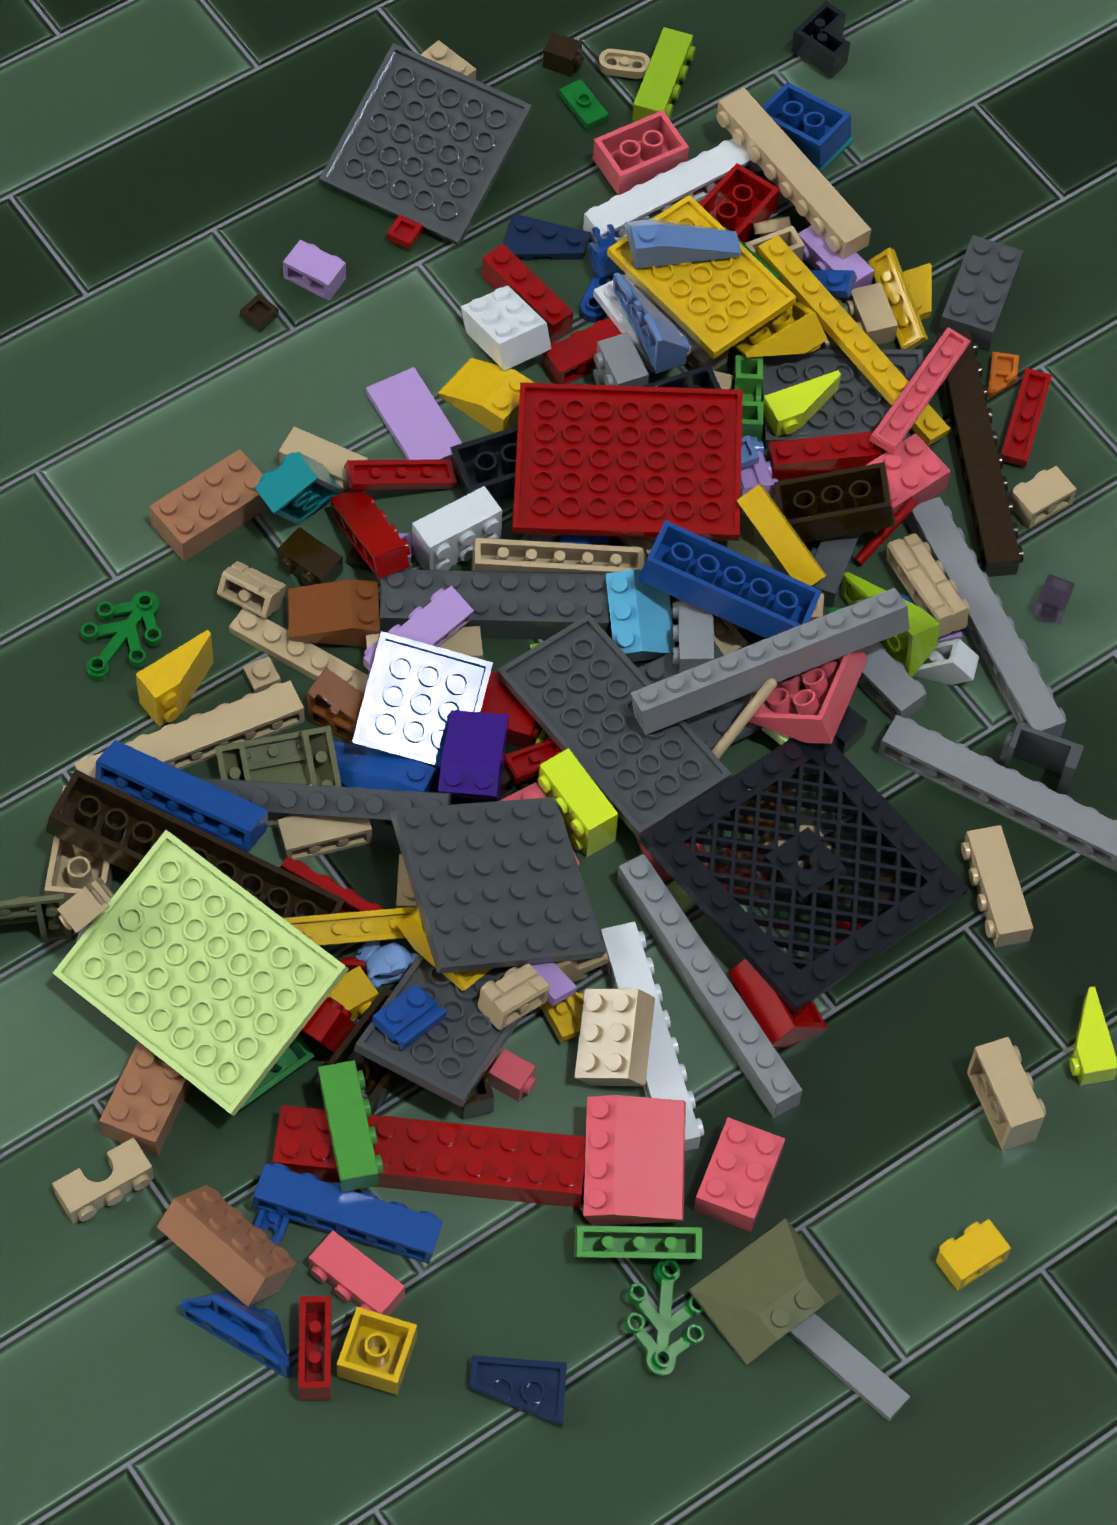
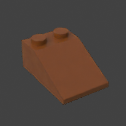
(334, 612)

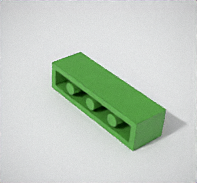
(349, 1126)
(638, 1242)

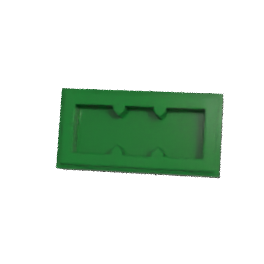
(583, 104)

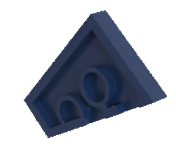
(540, 238)
(522, 1384)

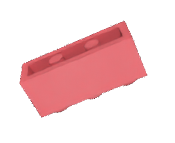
(355, 1276)

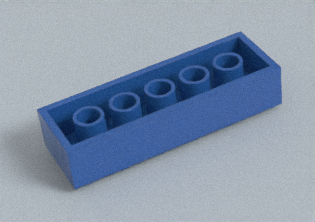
(727, 583)

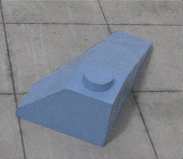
(670, 243)
(655, 332)

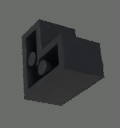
(820, 40)

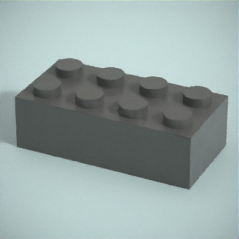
(981, 290)

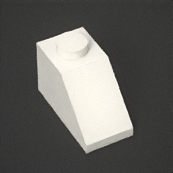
(950, 663)

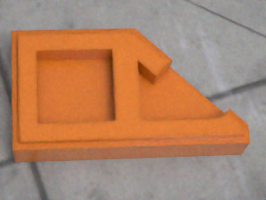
(1002, 372)

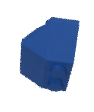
(243, 1327)

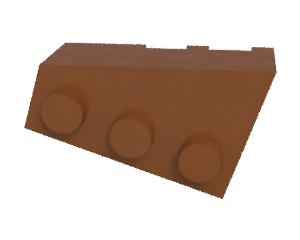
(334, 704)

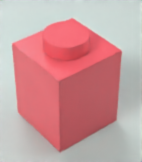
(512, 1075)

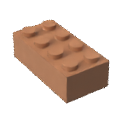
(209, 506)
(145, 1102)
(227, 1245)

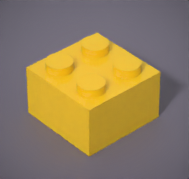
(377, 1350)

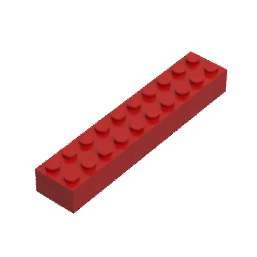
(445, 1157)

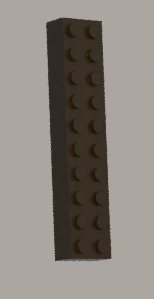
(126, 829)

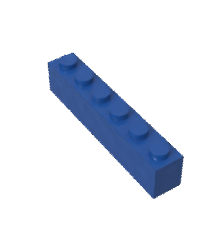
(182, 795)
(347, 1213)

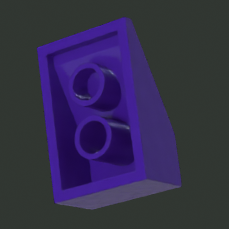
(474, 755)

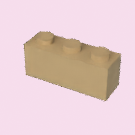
(325, 452)
(317, 835)

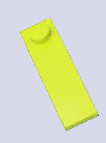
(795, 405)
(1093, 1050)

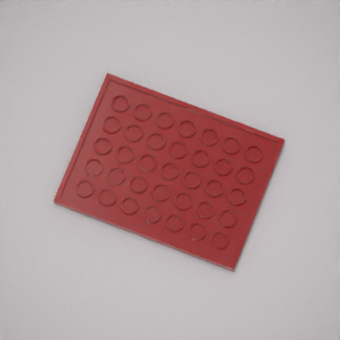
(627, 460)

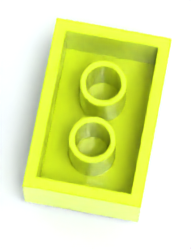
(583, 806)

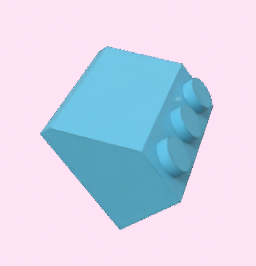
(639, 616)

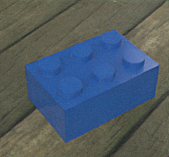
(810, 122)

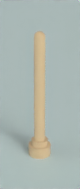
(744, 717)

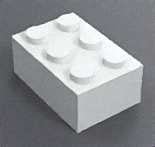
(506, 327)
(450, 531)

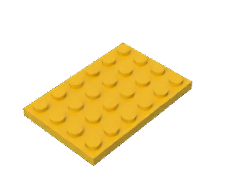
(709, 299)

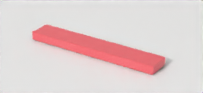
(919, 390)

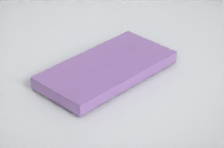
(413, 416)

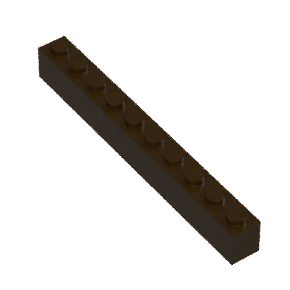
(981, 465)

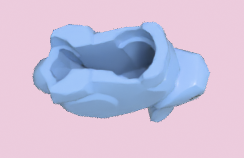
(385, 963)

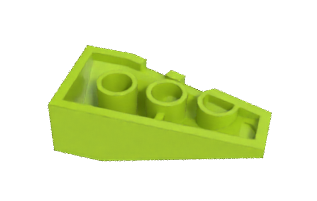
(909, 647)

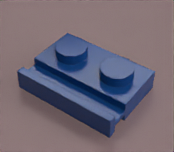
(409, 1016)

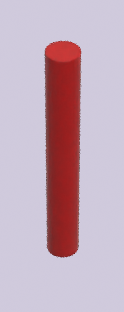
(884, 533)

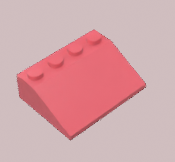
(812, 702)
(634, 1160)

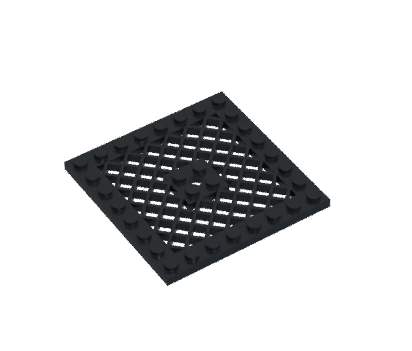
(743, 929)

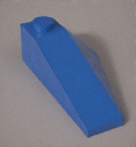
(379, 770)

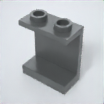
(1043, 751)

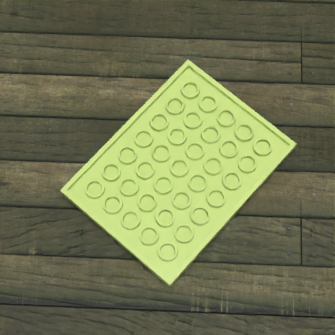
(200, 972)

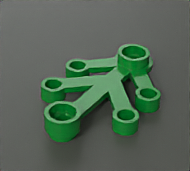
(123, 631)
(662, 1320)

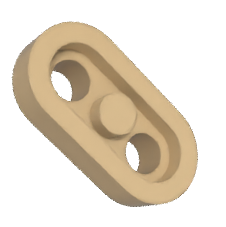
(623, 63)
(770, 226)

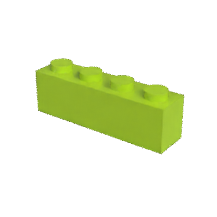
(664, 74)

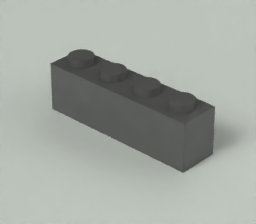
(834, 558)

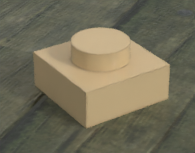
(261, 674)

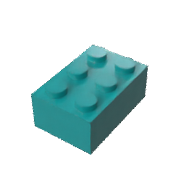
(297, 487)

